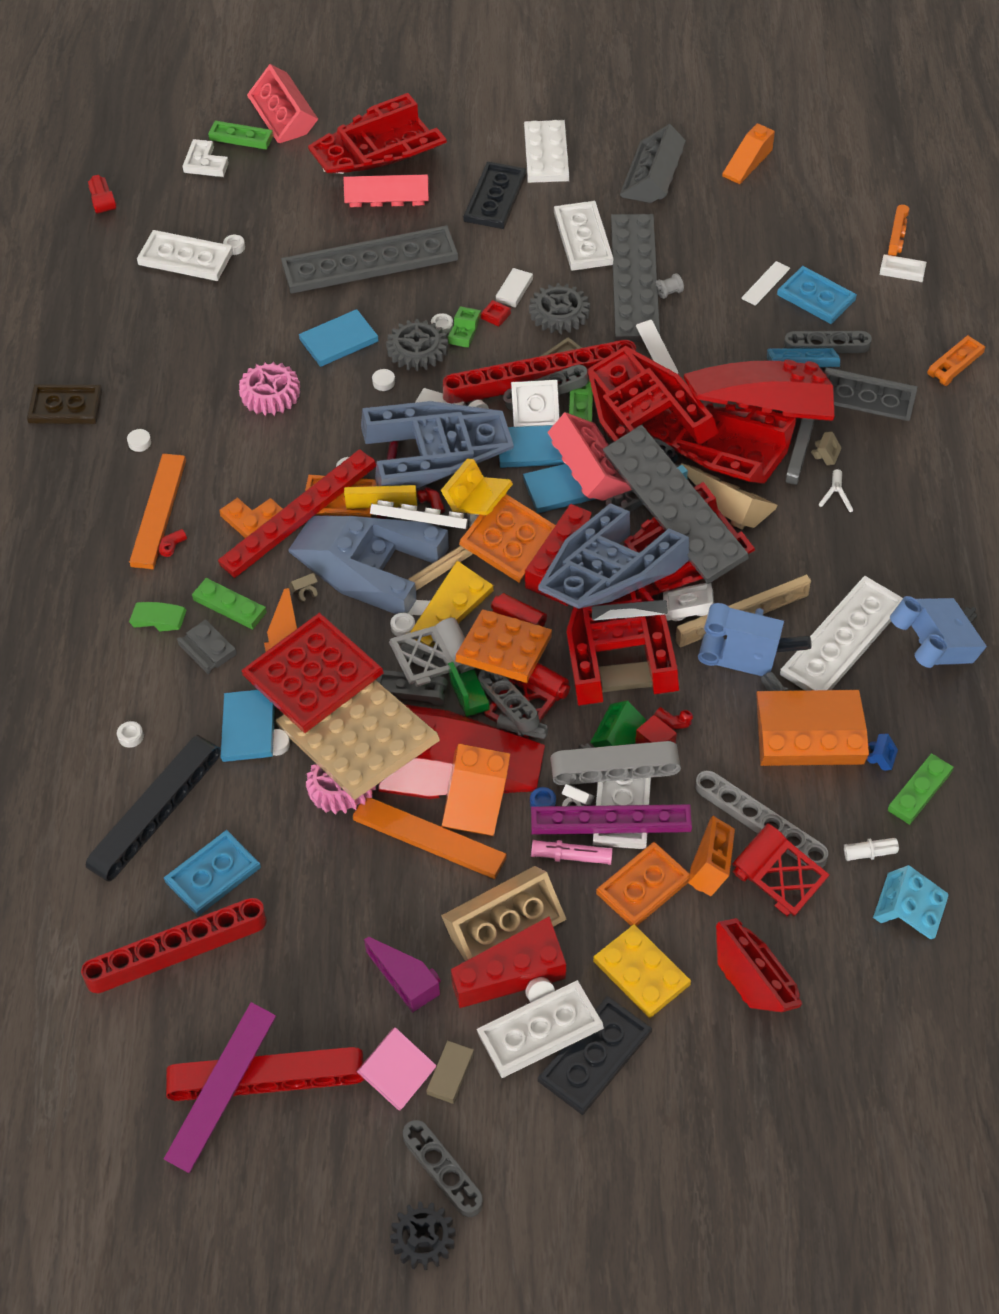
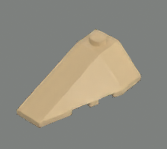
(736, 504)

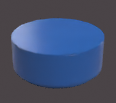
(542, 797)

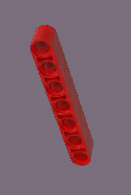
(160, 944)
(272, 1073)

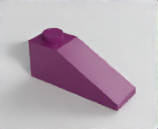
(405, 973)

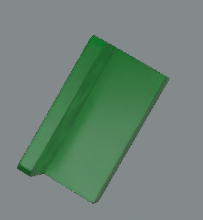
(468, 691)
(618, 726)

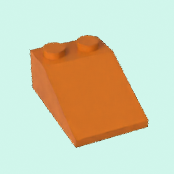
(475, 789)

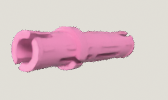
(571, 852)

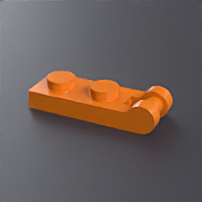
(898, 230)
(956, 360)

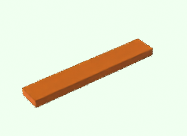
(157, 511)
(430, 837)

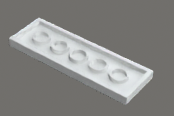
(842, 637)

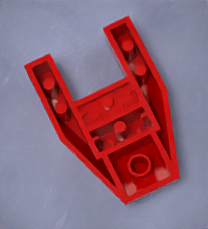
(635, 389)
(590, 636)

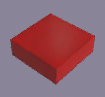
(495, 313)

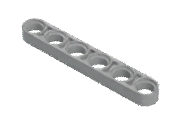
(763, 815)

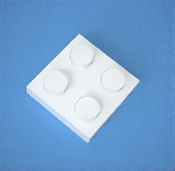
(535, 403)
(688, 601)

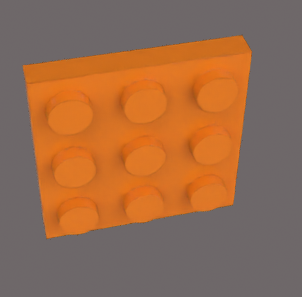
(507, 537)
(504, 645)

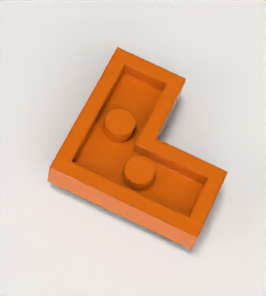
(248, 520)

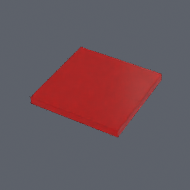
(312, 672)

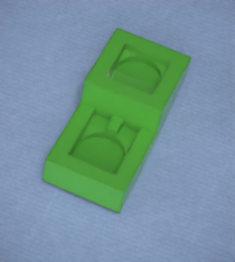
(464, 326)
(161, 615)

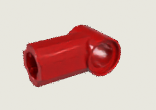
(101, 196)

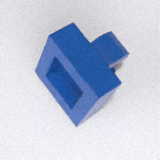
(883, 752)

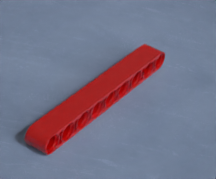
(497, 379)

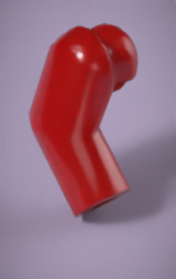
(431, 497)
(169, 542)
(677, 721)

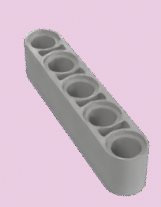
(615, 763)

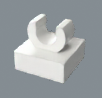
(577, 796)

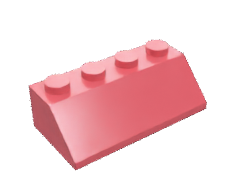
(281, 105)
(386, 189)
(582, 451)

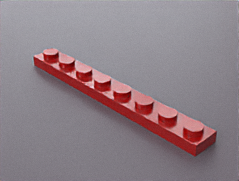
(296, 513)

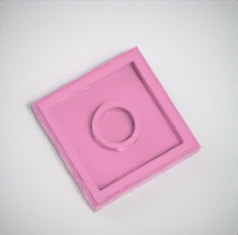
(396, 1068)

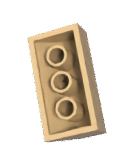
(503, 912)

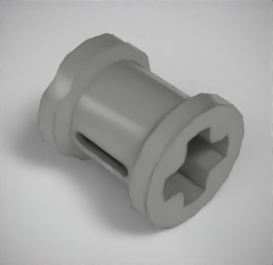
(669, 285)

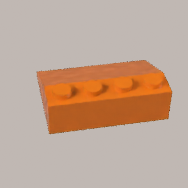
(811, 728)

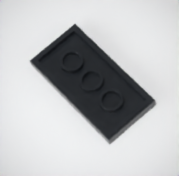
(495, 195)
(590, 1064)

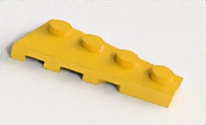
(454, 599)

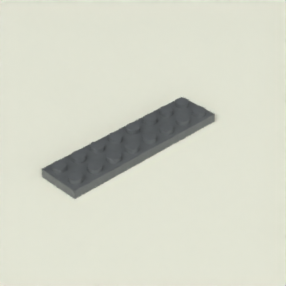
(369, 259)
(634, 274)
(675, 503)

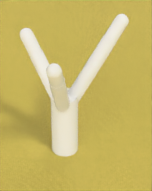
(836, 486)

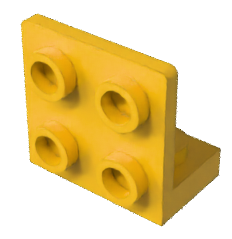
(472, 492)

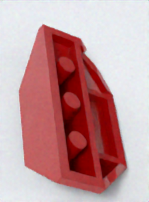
(754, 969)

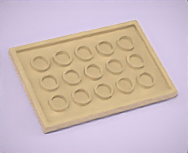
(364, 739)

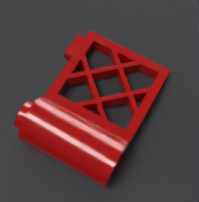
(516, 609)
(542, 684)
(763, 854)

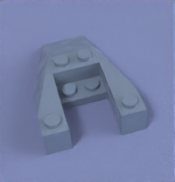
(443, 434)
(354, 551)
(597, 569)

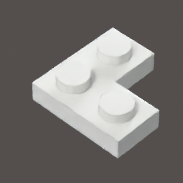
(202, 162)

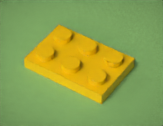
(641, 971)

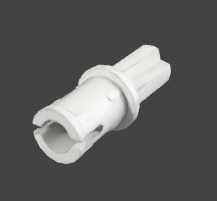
(871, 849)

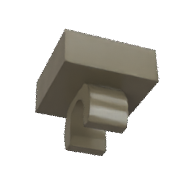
(827, 448)
(304, 584)

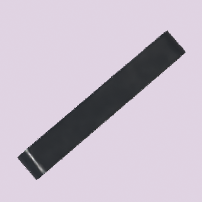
(152, 808)

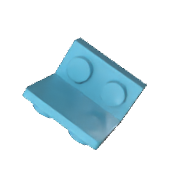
(913, 900)

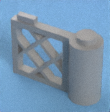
(447, 638)

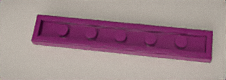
(611, 819)
(220, 1088)

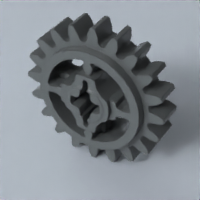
(559, 313)
(417, 345)

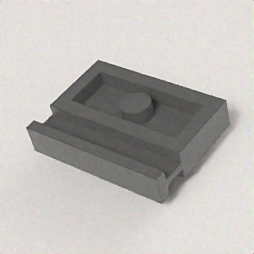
(206, 646)

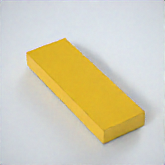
(365, 496)

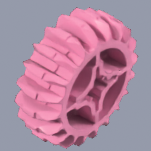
(269, 388)
(328, 794)

